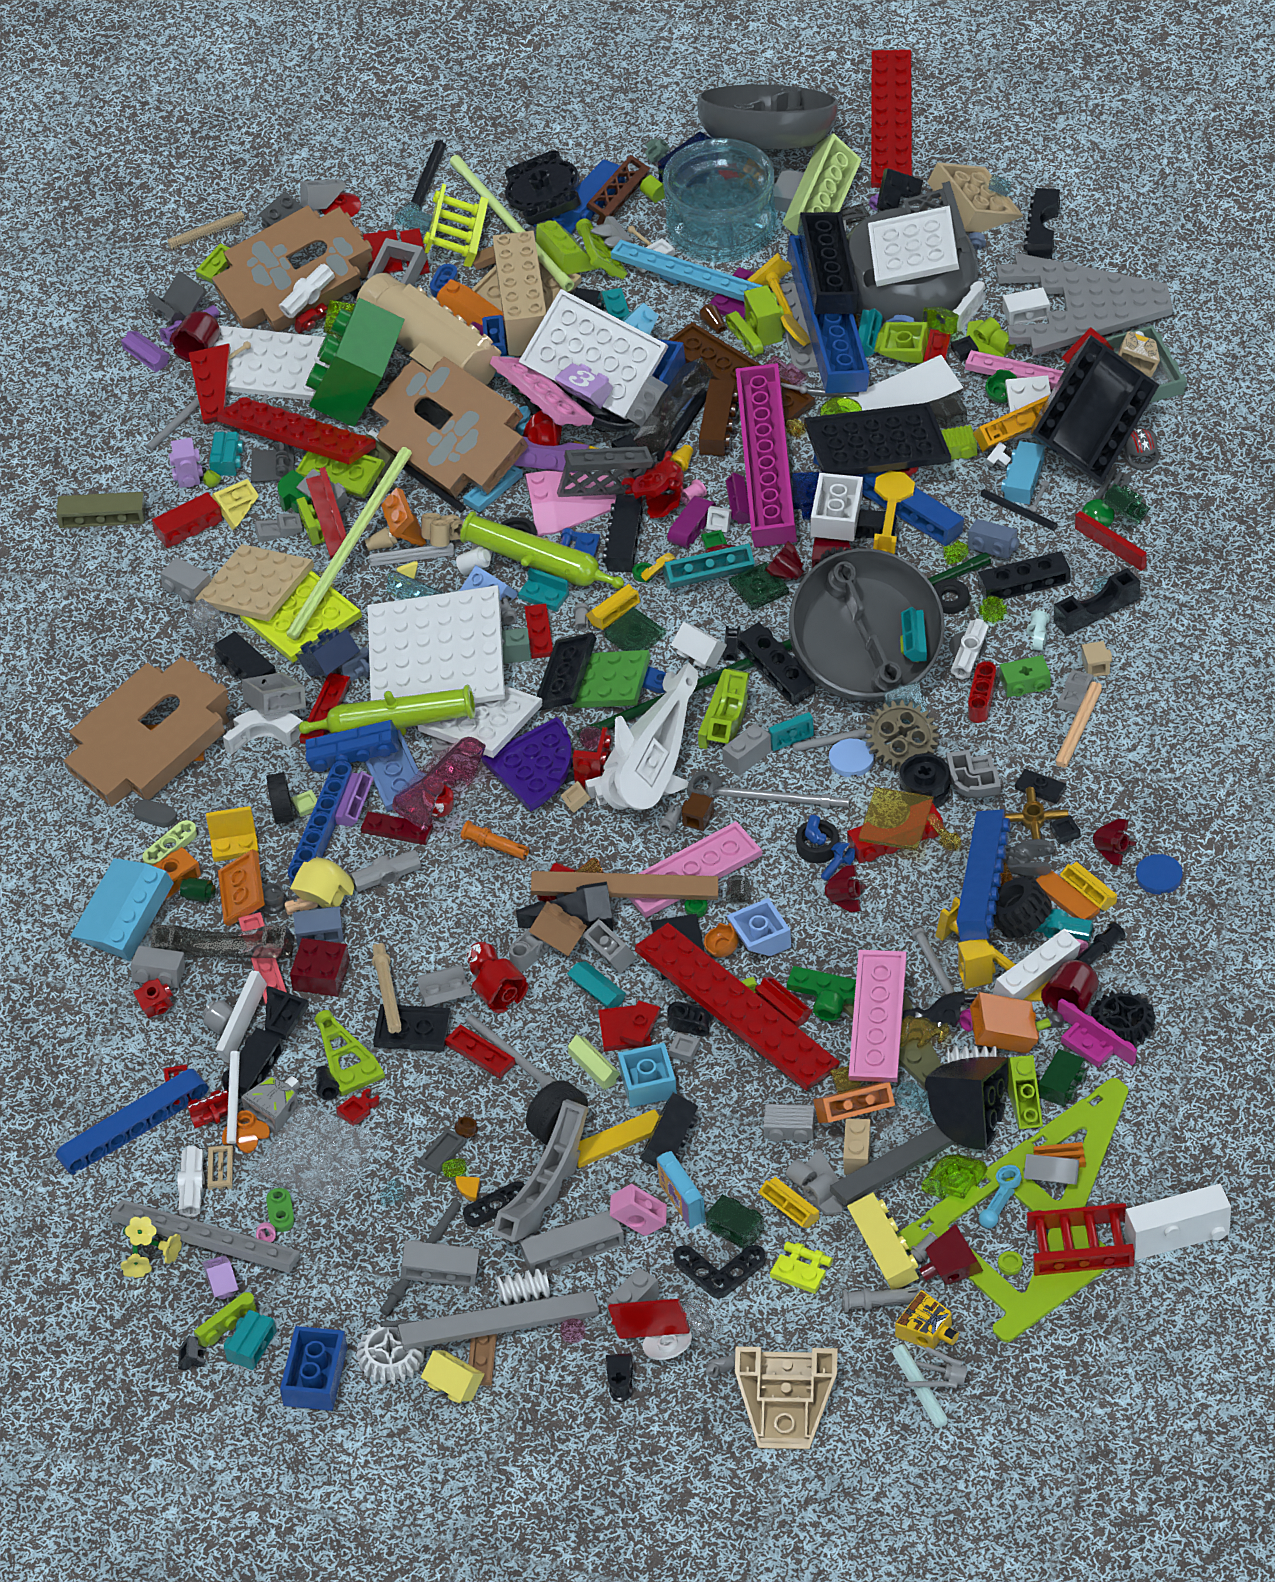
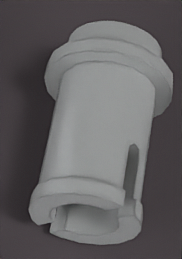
(507, 613)
(581, 620)
(669, 822)
(919, 1251)

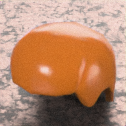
(721, 940)

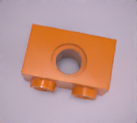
(179, 866)

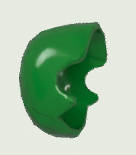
(996, 386)
(1099, 511)

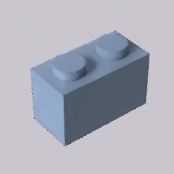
(319, 924)

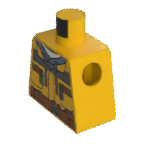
(926, 1323)

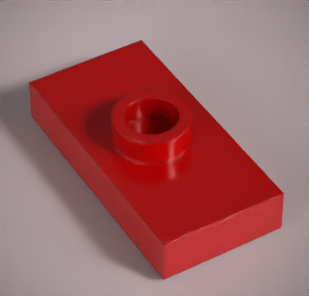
(640, 1023)

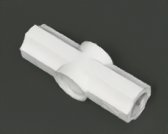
(306, 291)
(969, 649)
(191, 1181)

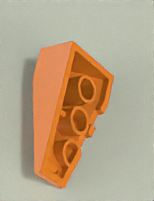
(466, 302)

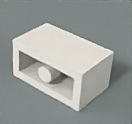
(1026, 306)
(698, 645)

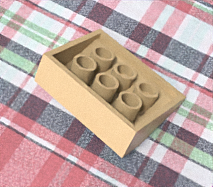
(978, 206)

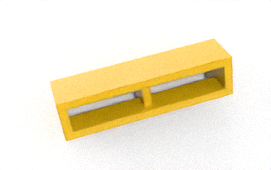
(613, 607)
(1089, 886)
(789, 1202)

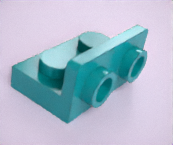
(543, 589)
(791, 731)

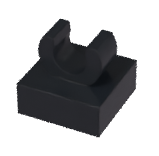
(189, 1354)

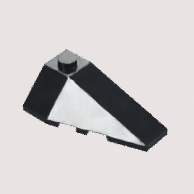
(587, 903)

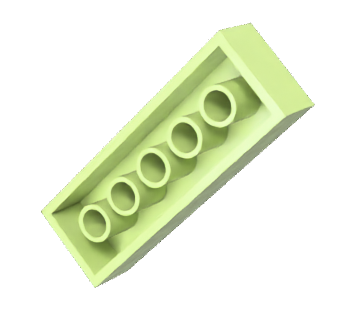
(824, 181)

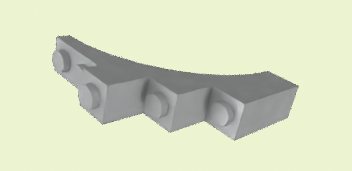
(542, 1189)

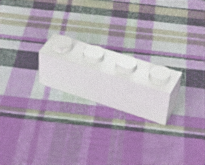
(1037, 967)

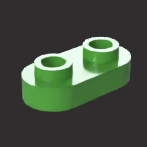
(280, 1207)

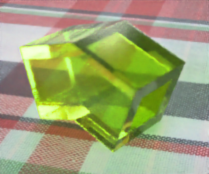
(955, 552)

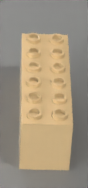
(519, 288)

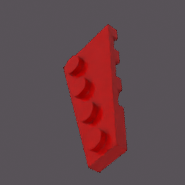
(210, 377)

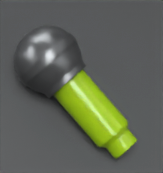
(1054, 1019)

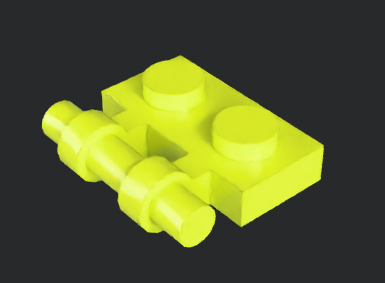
(798, 1273)

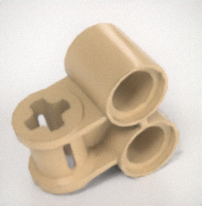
(440, 528)

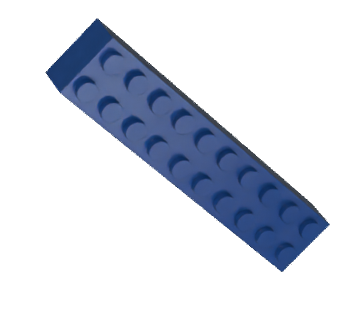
(831, 335)

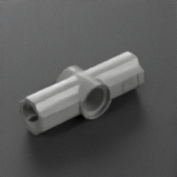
(385, 870)

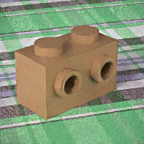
(558, 928)

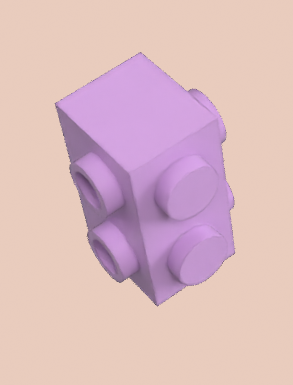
(185, 462)

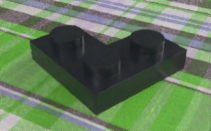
(895, 185)

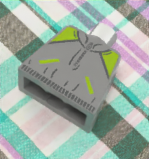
(272, 1101)

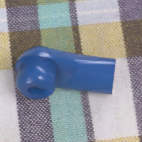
(812, 832)

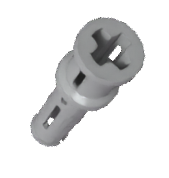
(868, 1299)

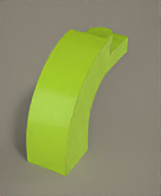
(727, 720)

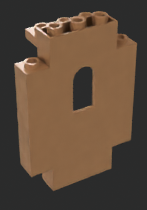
(124, 755)

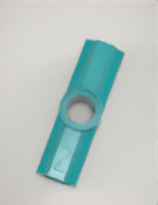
(1059, 919)

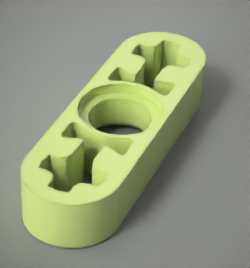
(171, 836)

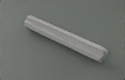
(410, 554)

